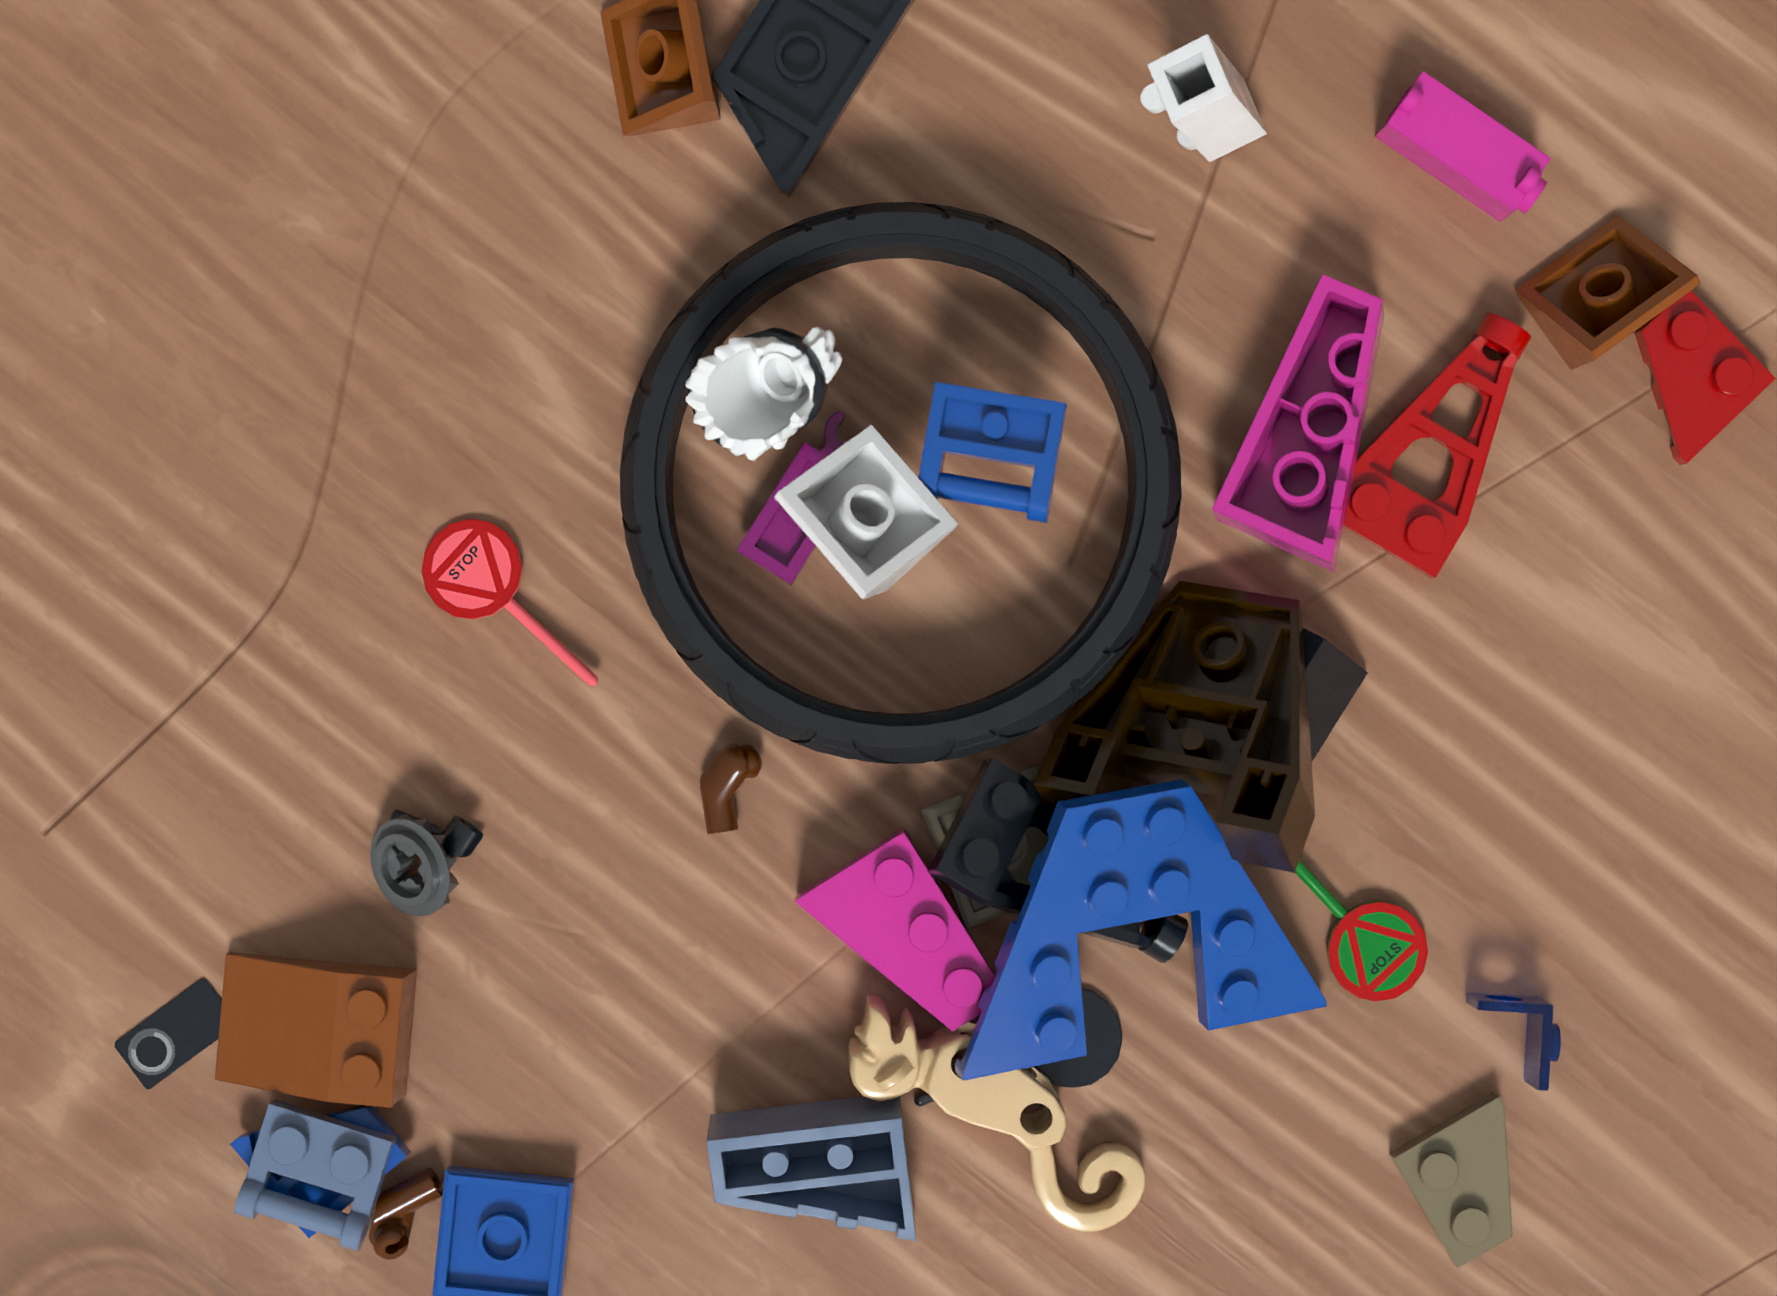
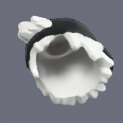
(762, 388)

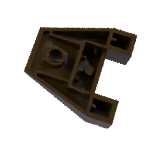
(1205, 699)

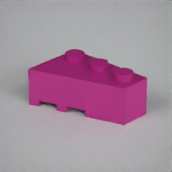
(904, 927)

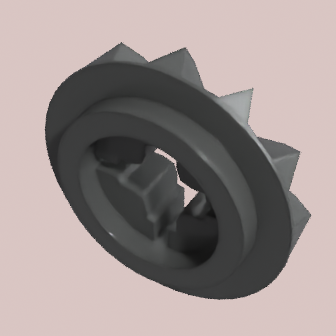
(392, 860)

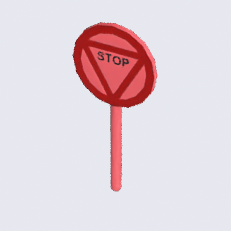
(475, 573)

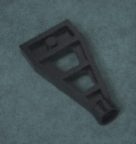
(986, 837)

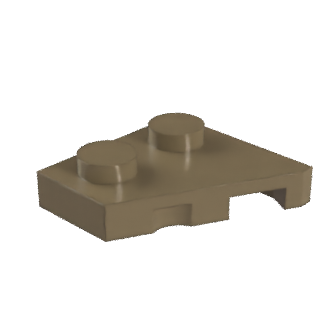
(1462, 1179)

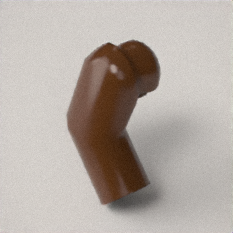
(722, 780)
(395, 1212)

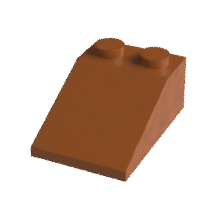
(316, 1028)

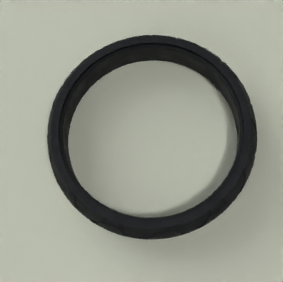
(958, 239)

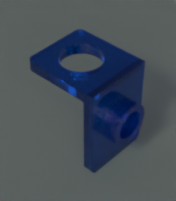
(1542, 1035)

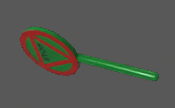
(1373, 947)

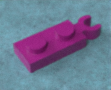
(775, 538)

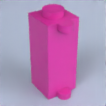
(1465, 148)

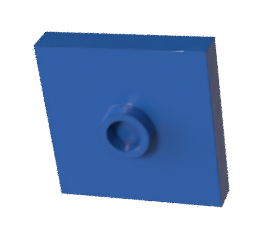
(502, 1233)

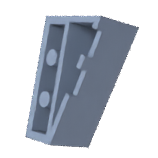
(816, 1161)

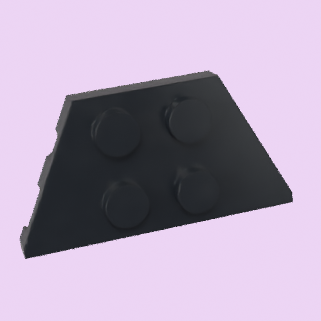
(798, 73)

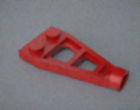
(1396, 517)

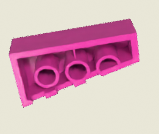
(1306, 437)

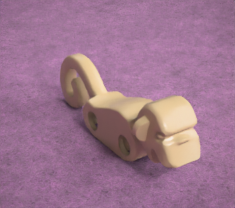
(893, 1060)

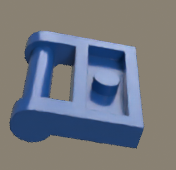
(998, 430)

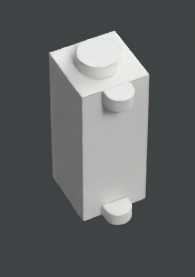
(1203, 99)

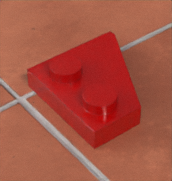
(1698, 373)

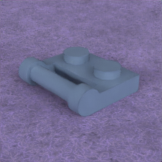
(321, 1154)

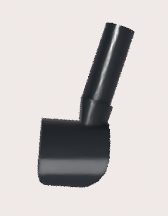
(460, 835)

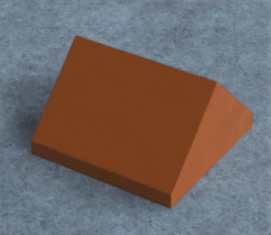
(659, 65)
(1604, 291)

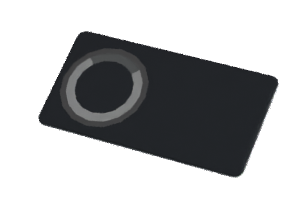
(172, 1034)

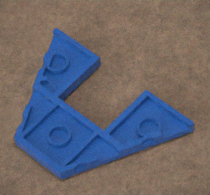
(1119, 864)

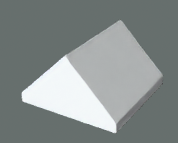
(867, 513)

